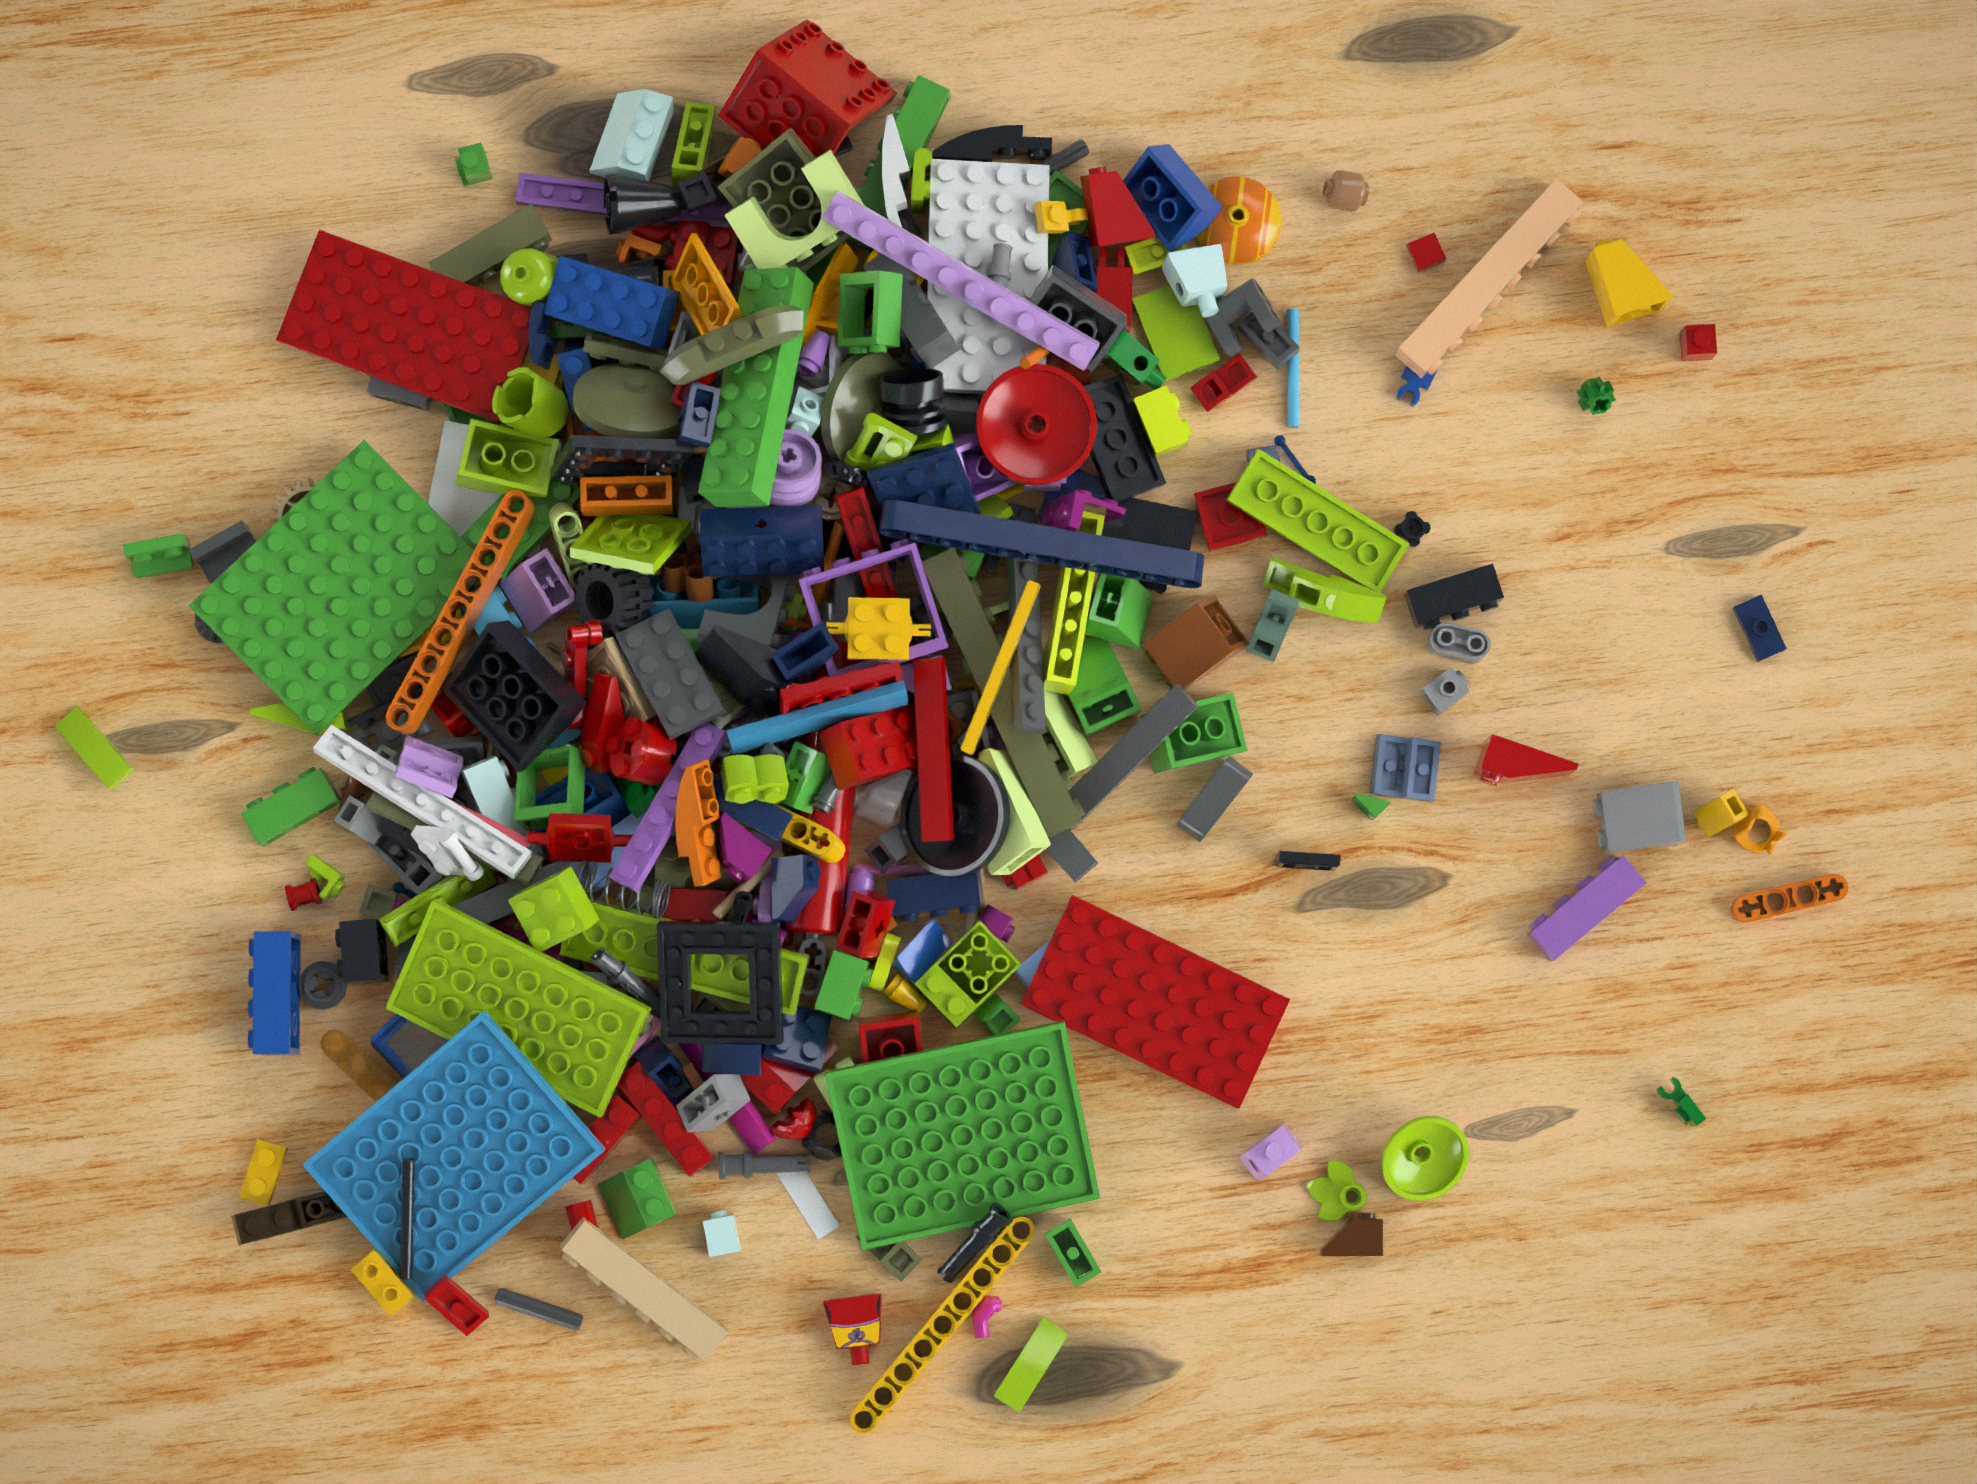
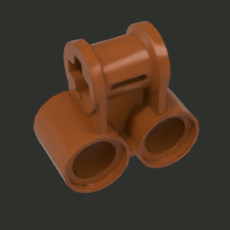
(686, 573)

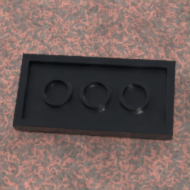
(1121, 444)

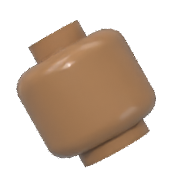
(1346, 191)

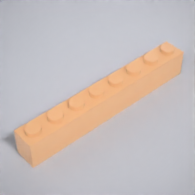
(1488, 278)

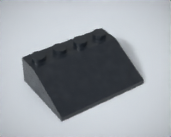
(513, 694)

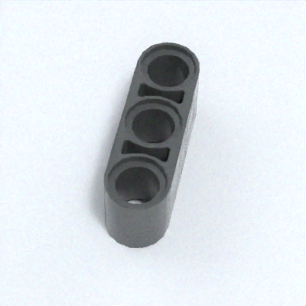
(1214, 798)

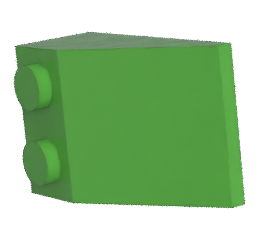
(1205, 735)

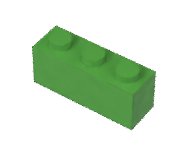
(290, 806)

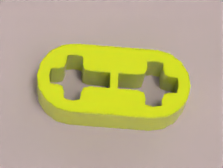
(884, 962)

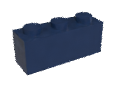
(935, 895)

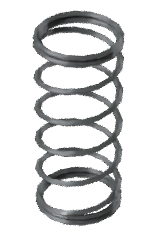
(656, 897)

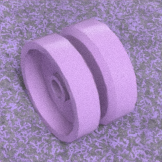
(797, 470)

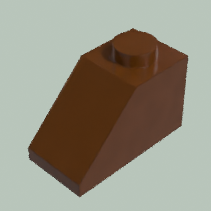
(1357, 1238)

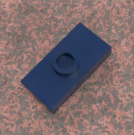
(1759, 628)

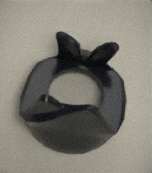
(814, 1147)

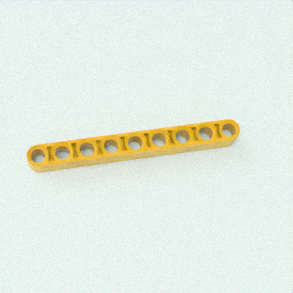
(937, 1339)

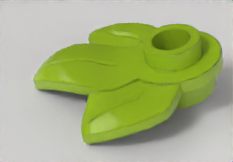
(1332, 1191)

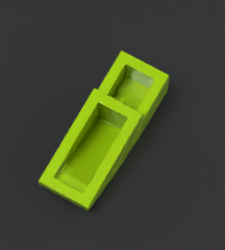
(94, 748)
(1031, 1364)

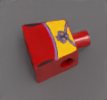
(855, 1324)

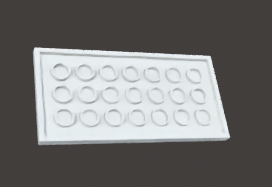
(969, 213)

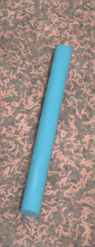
(1293, 371)

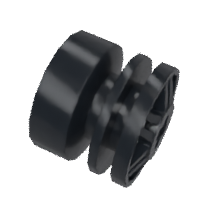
(913, 399)

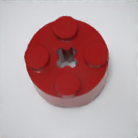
(640, 752)

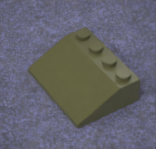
(782, 192)

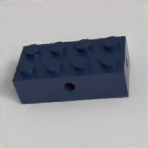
(761, 540)

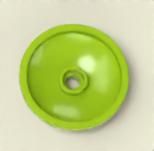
(1432, 1168)

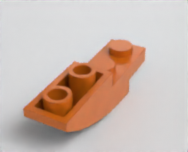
(694, 813)

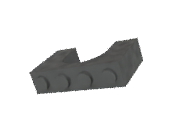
(760, 625)

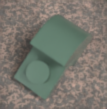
(1272, 625)

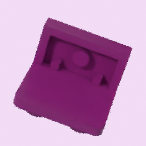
(1068, 510)

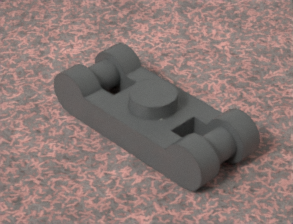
(387, 735)

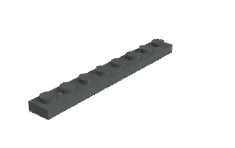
(1027, 658)

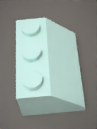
(633, 135)

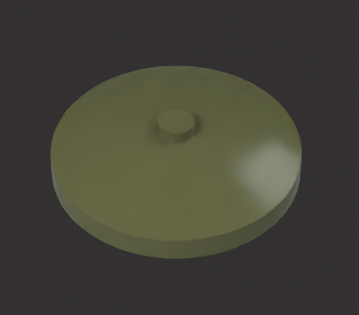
(850, 398)
(627, 402)

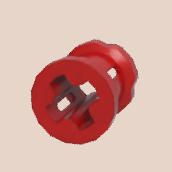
(303, 894)

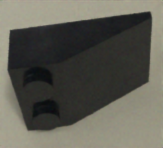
(743, 668)

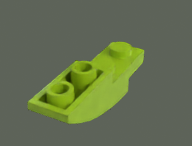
(1325, 595)

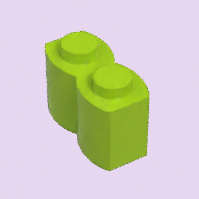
(754, 778)

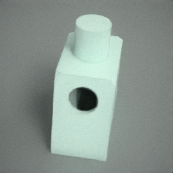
(1197, 277)

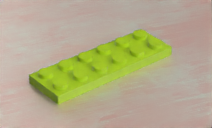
(1317, 521)

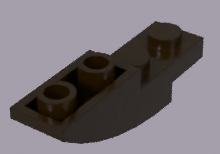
(285, 1217)

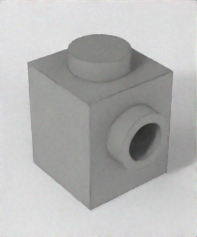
(1445, 690)

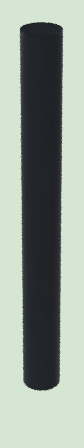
(407, 1218)

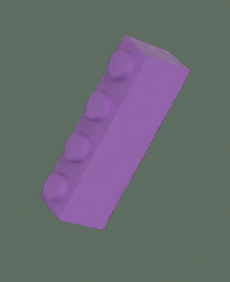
(1586, 908)

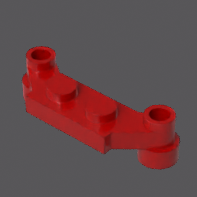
(574, 660)

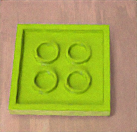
(631, 541)

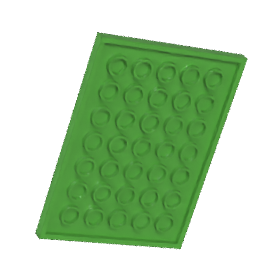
(337, 587)
(959, 1129)

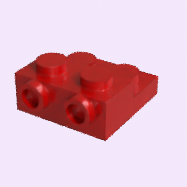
(719, 242)

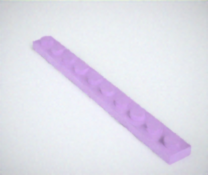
(960, 280)

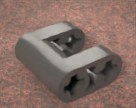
(1234, 306)

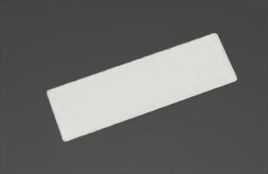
(809, 1202)

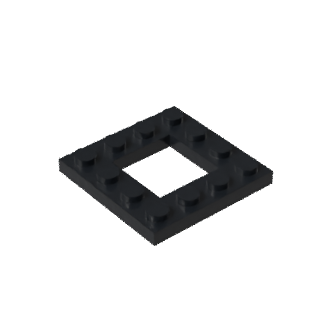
(578, 456)
(684, 1025)

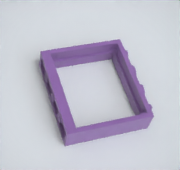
(869, 559)

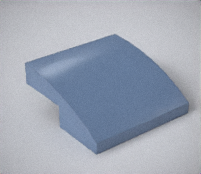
(1405, 767)

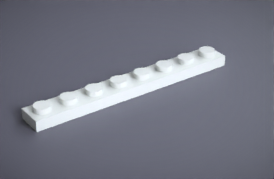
(421, 802)

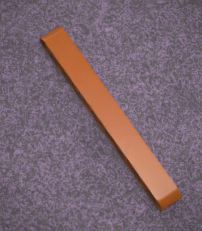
(460, 627)

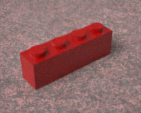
(665, 1120)

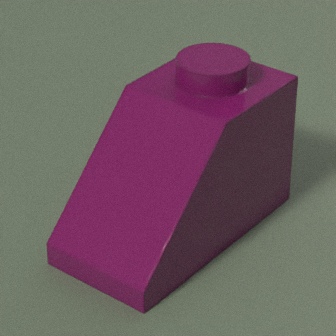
(739, 849)

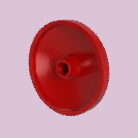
(1036, 424)

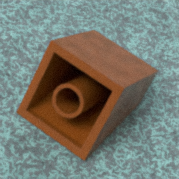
(1195, 643)

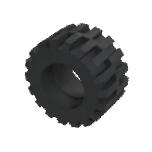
(613, 597)

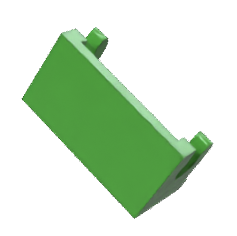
(806, 774)

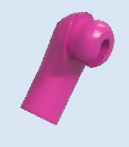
(983, 1312)

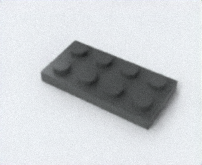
(669, 674)

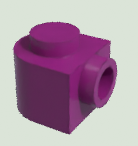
(997, 923)

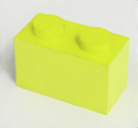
(1162, 421)

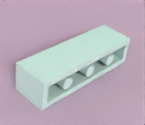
(493, 796)

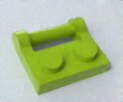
(920, 186)
(892, 447)

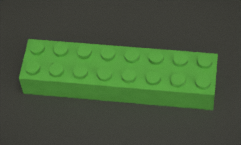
(755, 399)

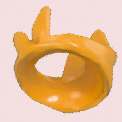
(1741, 829)

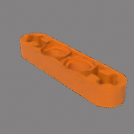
(1790, 901)

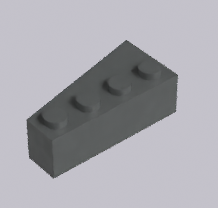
(918, 317)

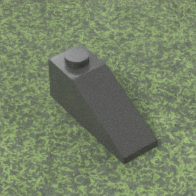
(411, 867)

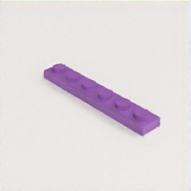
(660, 817)

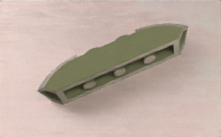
(732, 343)

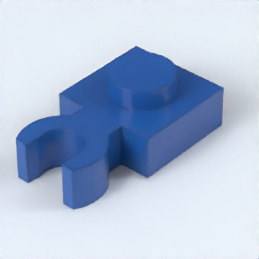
(1414, 383)

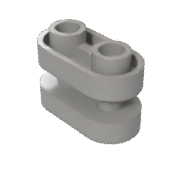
(1458, 643)

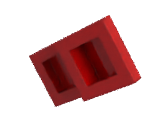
(1224, 382)

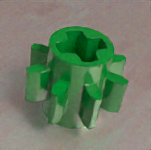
(1596, 395)

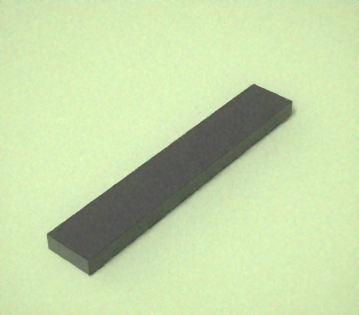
(1133, 749)

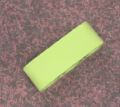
(565, 535)

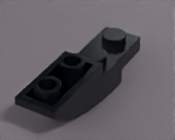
(1000, 140)

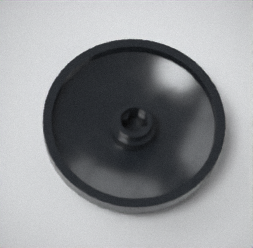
(979, 820)

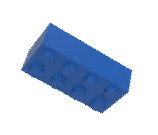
(611, 302)
(275, 993)

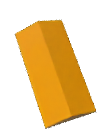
(703, 288)

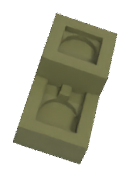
(896, 1258)

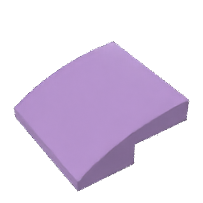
(429, 766)

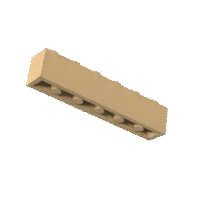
(644, 1289)

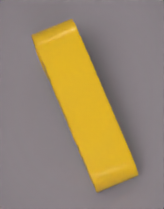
(810, 841)

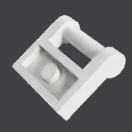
(446, 852)

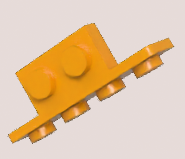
(825, 299)

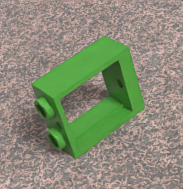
(886, 311)
(537, 817)

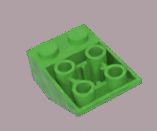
(1101, 690)

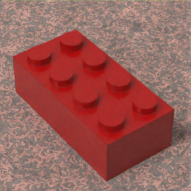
(871, 746)

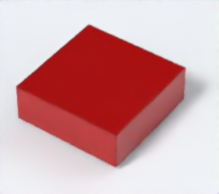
(1426, 252)

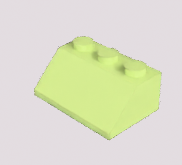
(1066, 736)

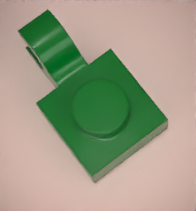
(1687, 1109)

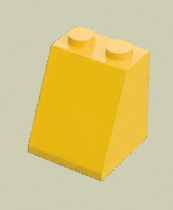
(1624, 283)

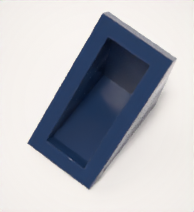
(806, 653)

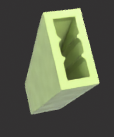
(1025, 831)

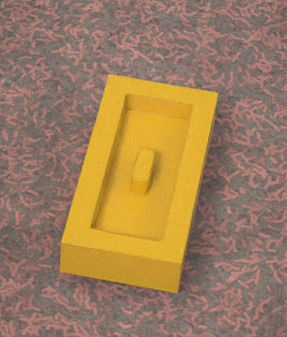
(263, 1172)

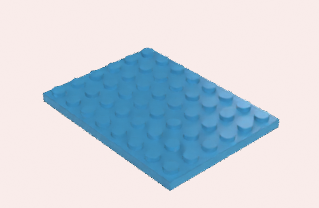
(484, 1148)

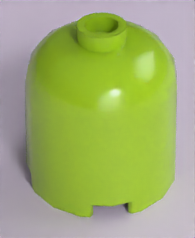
(528, 275)
(530, 404)

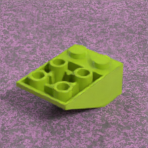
(967, 975)

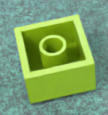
(553, 909)

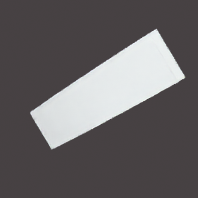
(893, 170)

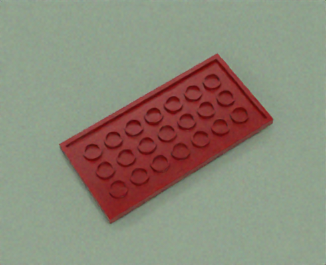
(405, 325)
(1155, 1001)

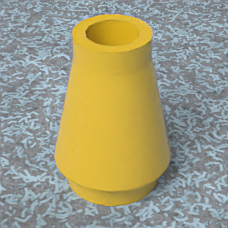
(904, 993)

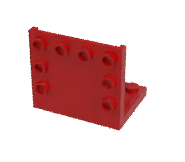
(805, 85)

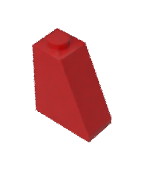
(1112, 210)

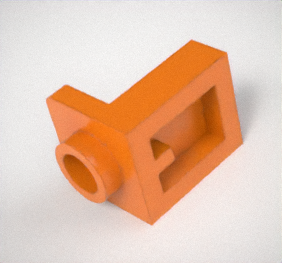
(640, 247)

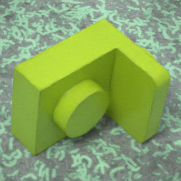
(321, 871)

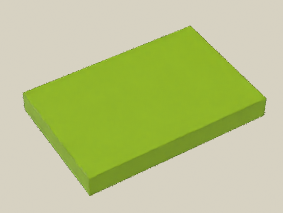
(1175, 333)

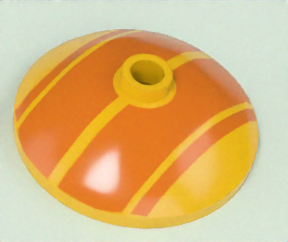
(1247, 238)

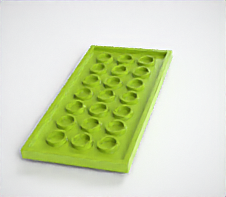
(554, 1014)

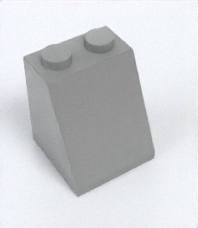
(1640, 818)

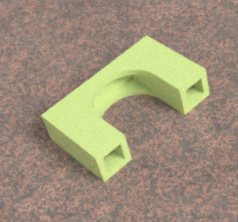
(774, 249)

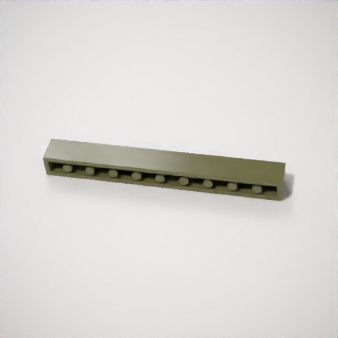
(980, 648)

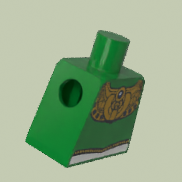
(1121, 360)

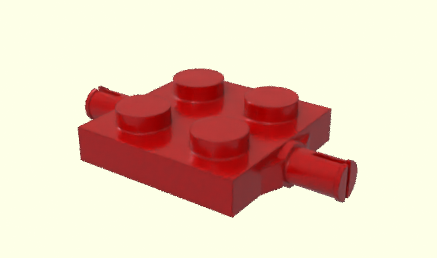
(579, 838)

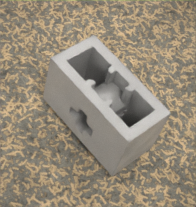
(713, 1102)

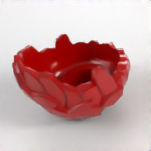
(797, 1123)

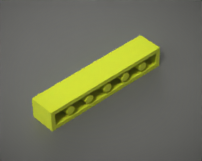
(1069, 619)

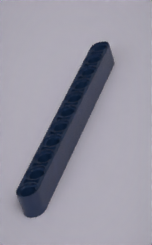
(1041, 544)

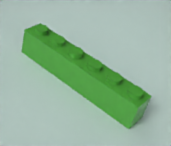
(915, 126)

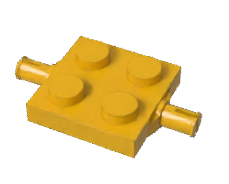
(878, 629)

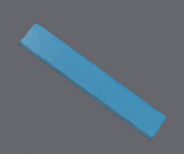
(817, 717)

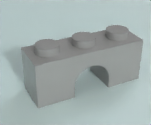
(357, 817)

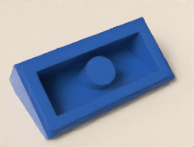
(922, 952)

